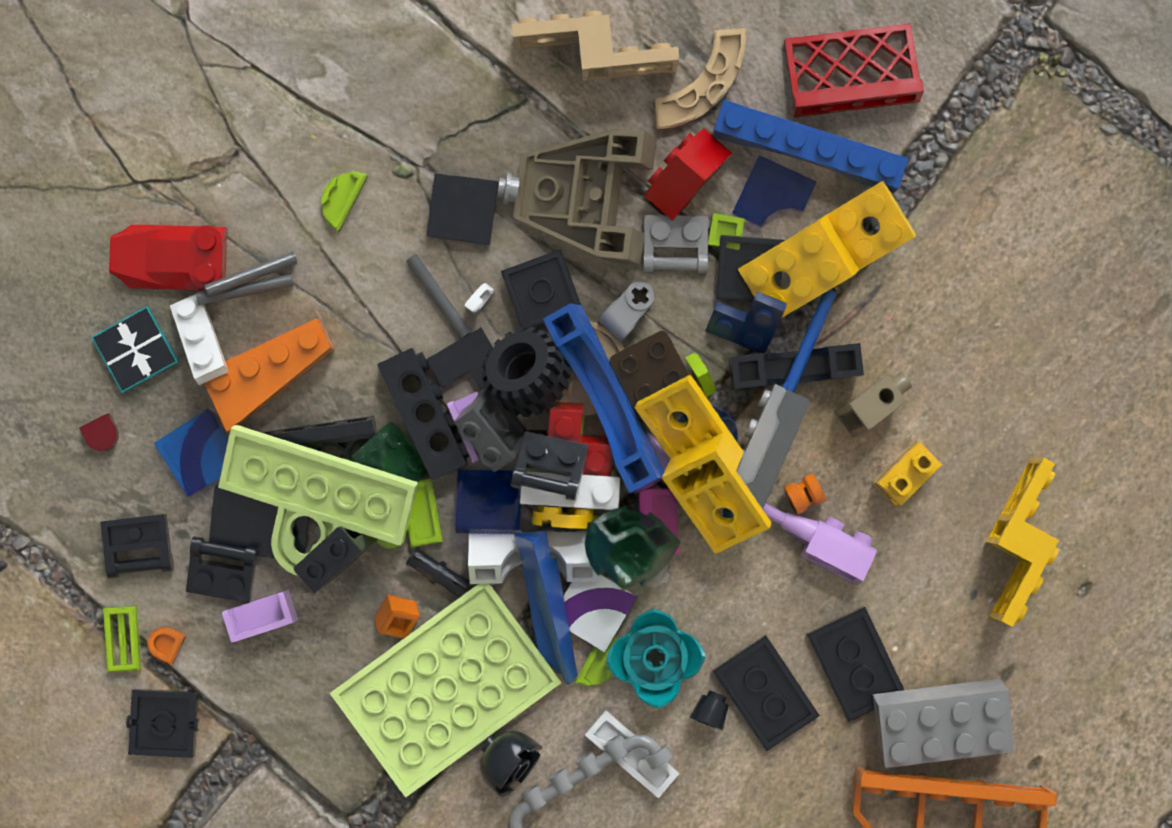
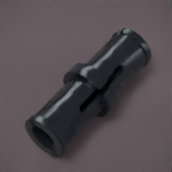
(437, 572)

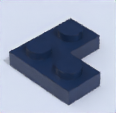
(748, 329)

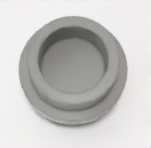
(508, 188)

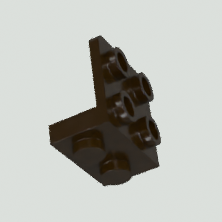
(648, 367)

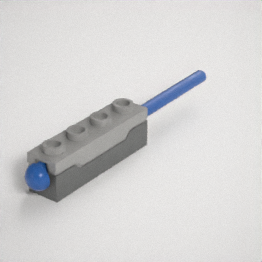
(779, 419)

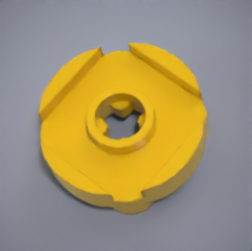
(573, 518)

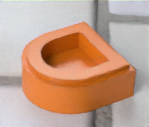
(165, 644)

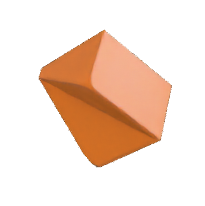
(396, 616)

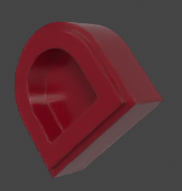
(100, 433)

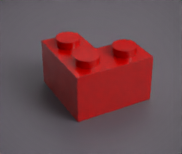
(686, 172)
(566, 424)

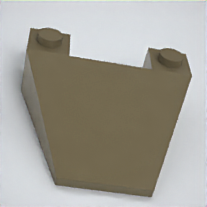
(576, 191)

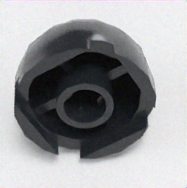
(508, 760)

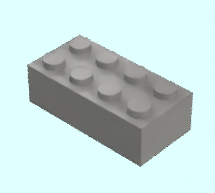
(943, 723)

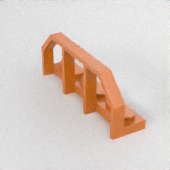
(941, 788)

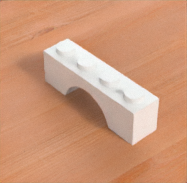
(497, 554)

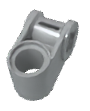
(624, 314)

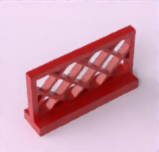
(851, 96)

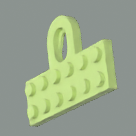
(315, 486)

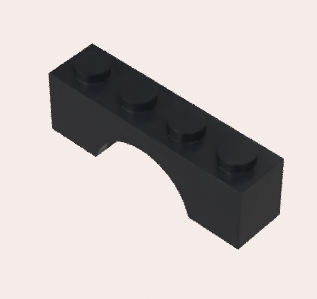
(773, 368)

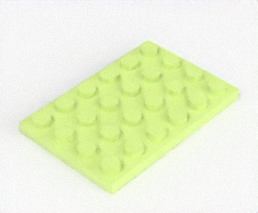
(445, 688)

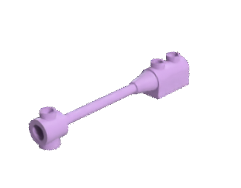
(823, 541)

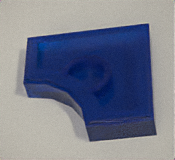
(772, 190)

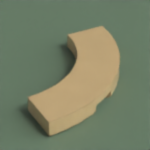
(709, 87)

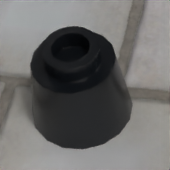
(711, 710)

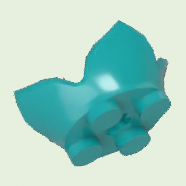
(655, 683)

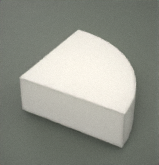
(479, 298)

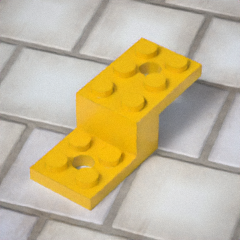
(830, 249)
(703, 464)
(1023, 542)

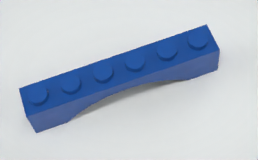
(778, 135)
(627, 438)

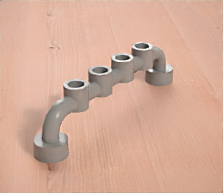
(588, 766)

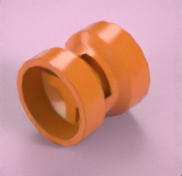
(798, 497)

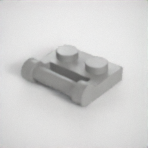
(681, 233)

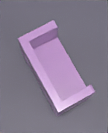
(260, 616)

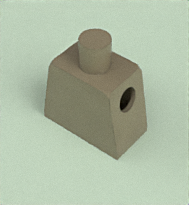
(873, 404)

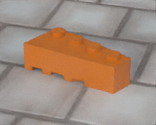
(267, 372)

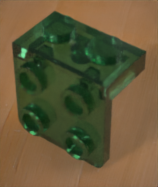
(391, 453)

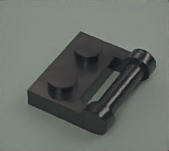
(551, 456)
(134, 535)
(218, 578)

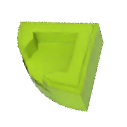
(701, 374)

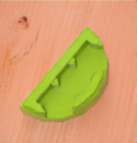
(340, 197)
(595, 668)

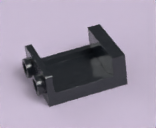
(332, 557)

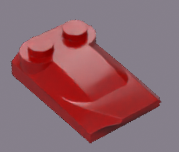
(168, 256)

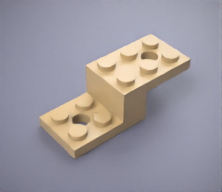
(595, 46)

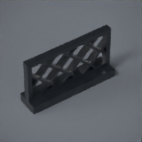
(329, 433)

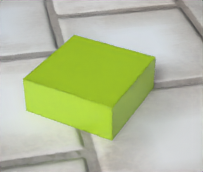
(725, 225)

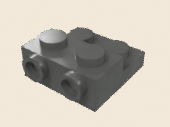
(491, 430)

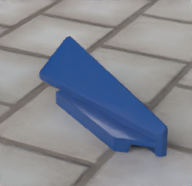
(547, 603)

